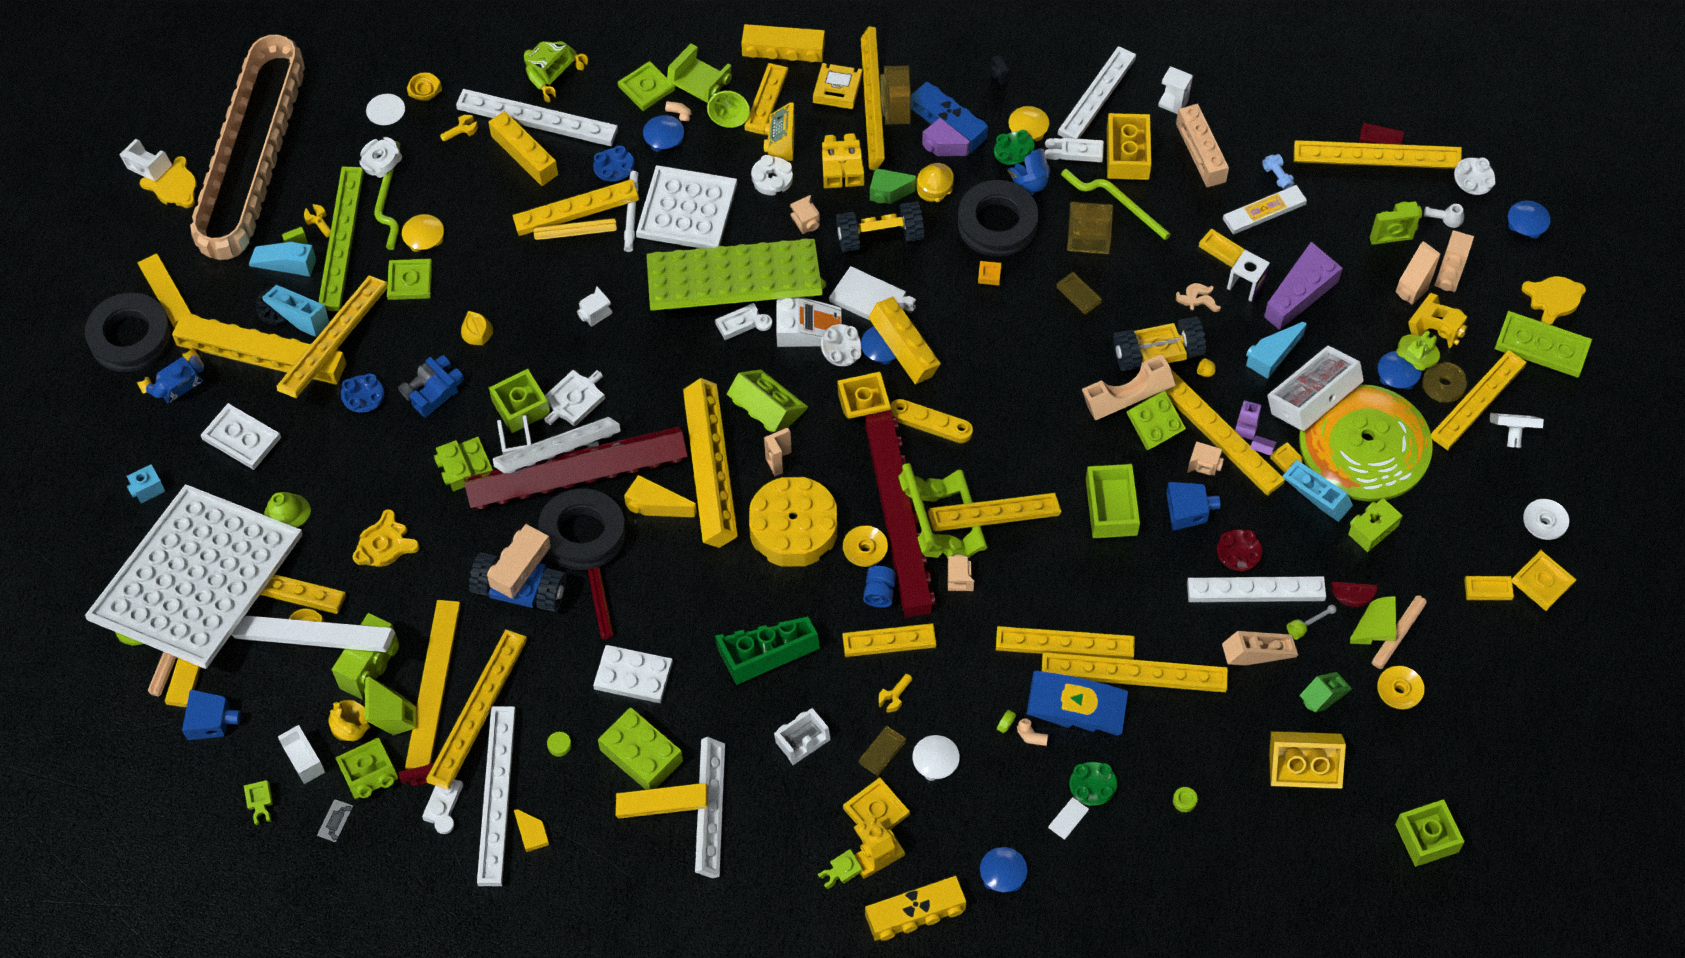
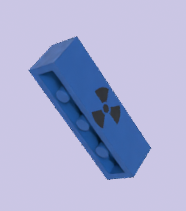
(933, 104)

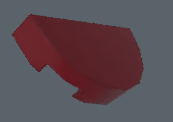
(1354, 594)
(416, 776)

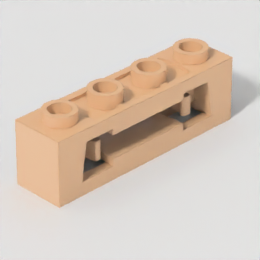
(1202, 145)

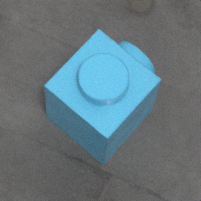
(145, 484)

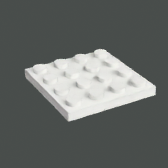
(686, 208)

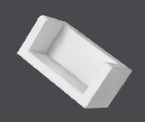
(1176, 91)
(145, 163)
(301, 754)

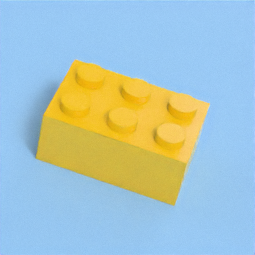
(1128, 146)

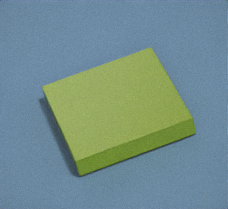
(646, 86)
(409, 279)

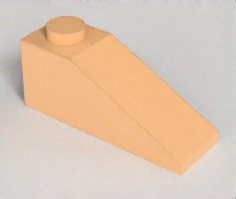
(1418, 273)
(1257, 647)

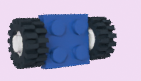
(543, 584)

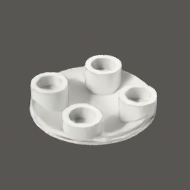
(1474, 175)
(841, 345)
(935, 757)

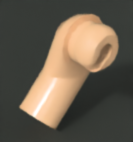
(680, 108)

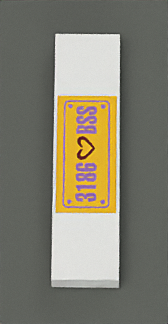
(1264, 209)

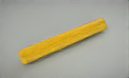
(574, 229)

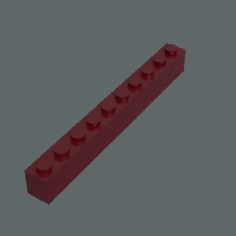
(576, 467)
(898, 515)

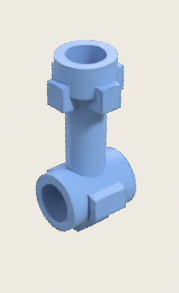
(1273, 163)

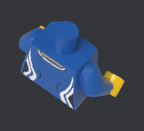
(175, 378)

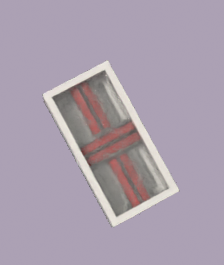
(1315, 388)

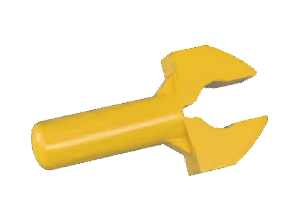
(461, 128)
(318, 219)
(894, 694)

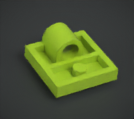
(1155, 420)

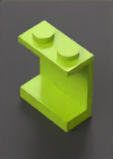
(697, 76)

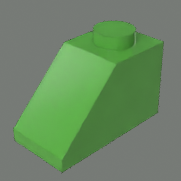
(891, 186)
(1324, 691)

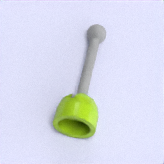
(1298, 628)

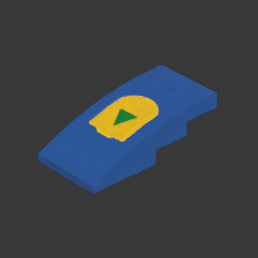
(1077, 702)

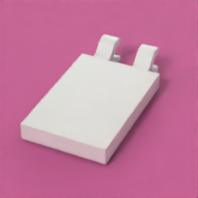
(861, 292)

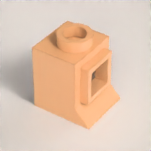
(805, 215)
(1205, 459)
(959, 574)

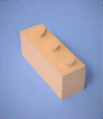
(1454, 261)
(518, 561)

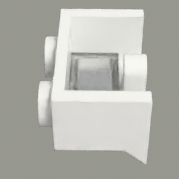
(802, 736)

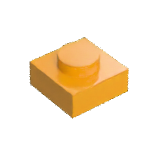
(989, 273)

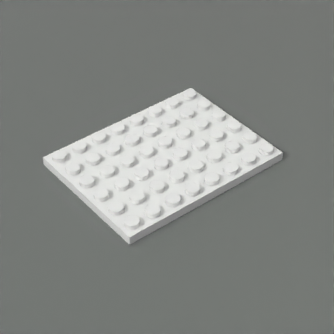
(194, 576)

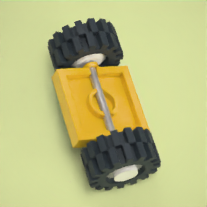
(909, 221)
(1160, 340)

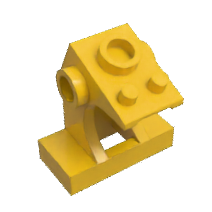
(1450, 327)
(878, 846)

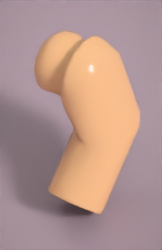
(1028, 734)

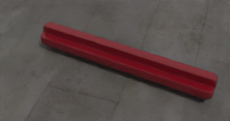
(600, 603)

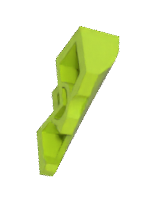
(1377, 622)

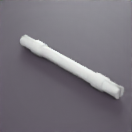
(629, 233)

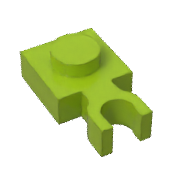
(258, 797)
(844, 867)

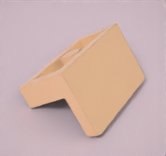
(776, 446)

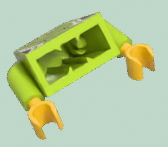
(548, 62)

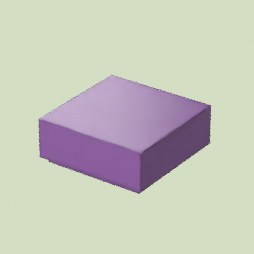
(1263, 445)

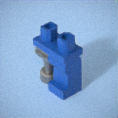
(437, 383)

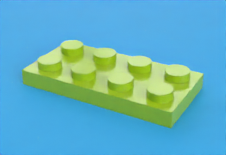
(1543, 344)

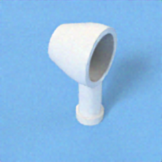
(1452, 216)

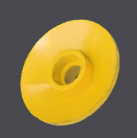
(861, 538)
(1400, 678)

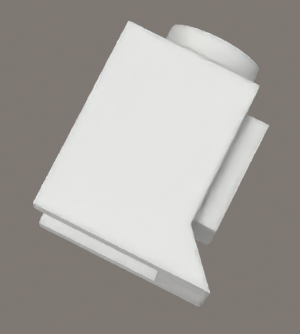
(594, 308)

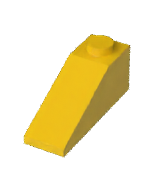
(656, 500)

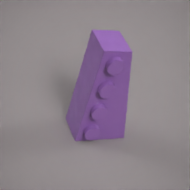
(1303, 285)

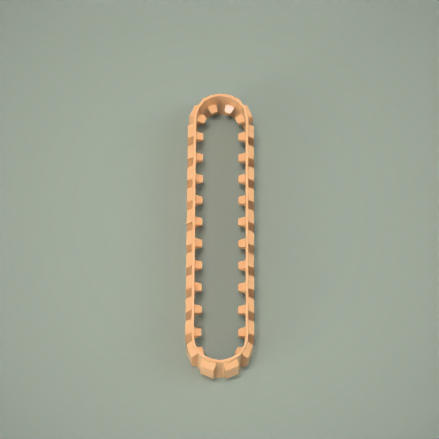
(235, 243)

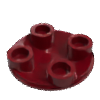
(1239, 550)

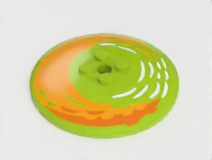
(1375, 467)

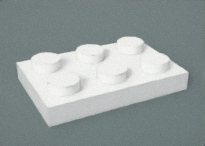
(240, 436)
(633, 674)

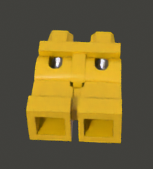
(841, 161)

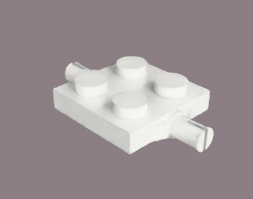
(574, 397)

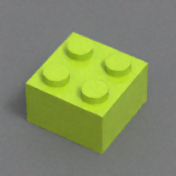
(517, 398)
(1429, 832)

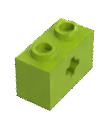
(1374, 524)

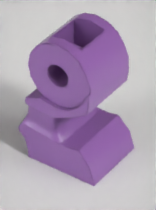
(1248, 420)

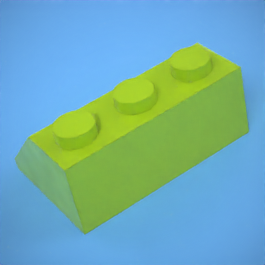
(766, 400)

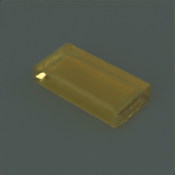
(1079, 293)
(882, 750)

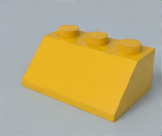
(1307, 759)

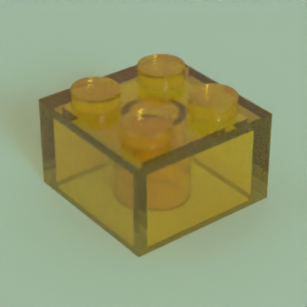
(895, 94)
(1089, 227)

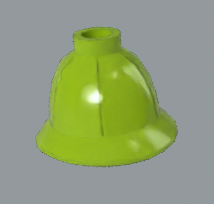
(728, 109)
(288, 508)

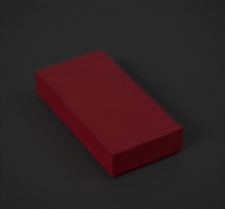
(1380, 135)

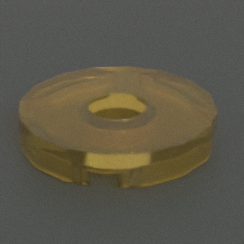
(1442, 392)

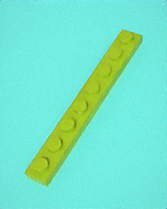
(341, 238)

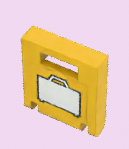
(837, 80)

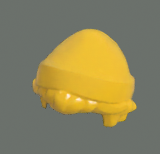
(934, 182)
(348, 720)

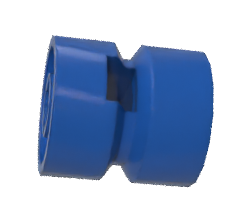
(879, 586)

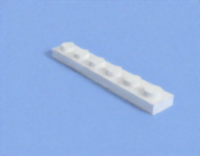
(1097, 94)
(555, 445)
(1256, 589)
(710, 818)

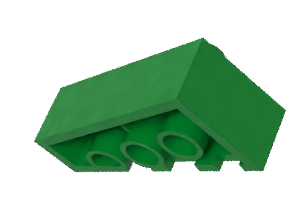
(766, 648)

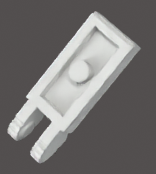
(1074, 149)

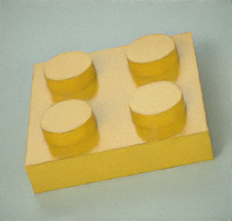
(1543, 580)
(879, 802)

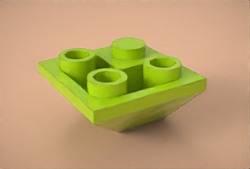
(388, 708)

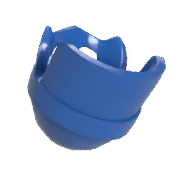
(1035, 175)

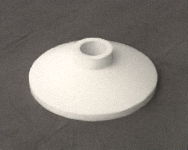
(1546, 511)

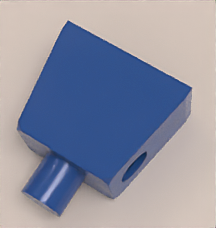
(1189, 504)
(208, 716)

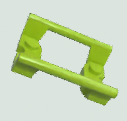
(932, 490)

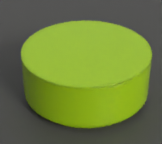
(1006, 721)
(559, 744)
(1185, 799)

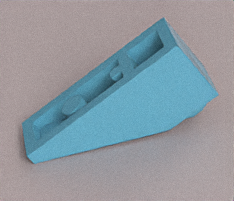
(285, 257)
(299, 310)
(1273, 349)
(1319, 490)

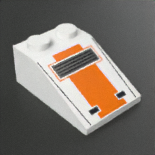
(804, 321)

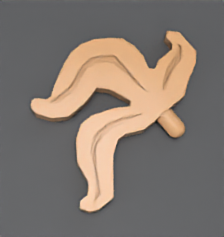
(1191, 294)

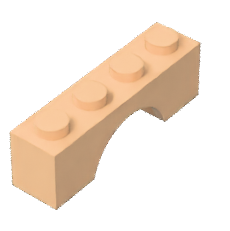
(1152, 378)

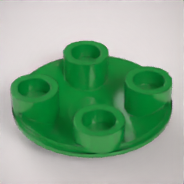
(1013, 147)
(1093, 783)

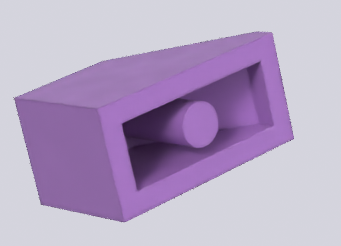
(945, 140)

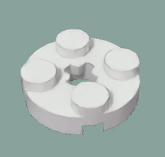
(389, 157)
(776, 165)

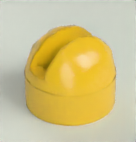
(1206, 368)

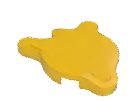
(174, 185)
(1554, 296)
(383, 542)

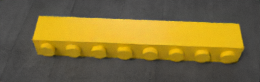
(250, 346)
(710, 463)

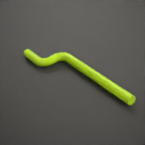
(1120, 196)
(380, 206)

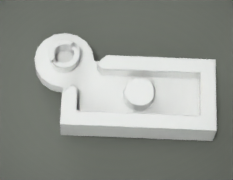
(742, 321)
(441, 806)

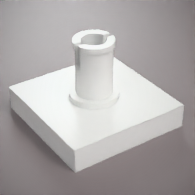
(1515, 425)

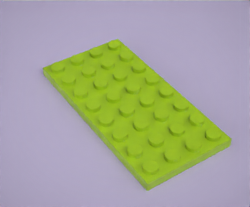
(733, 274)

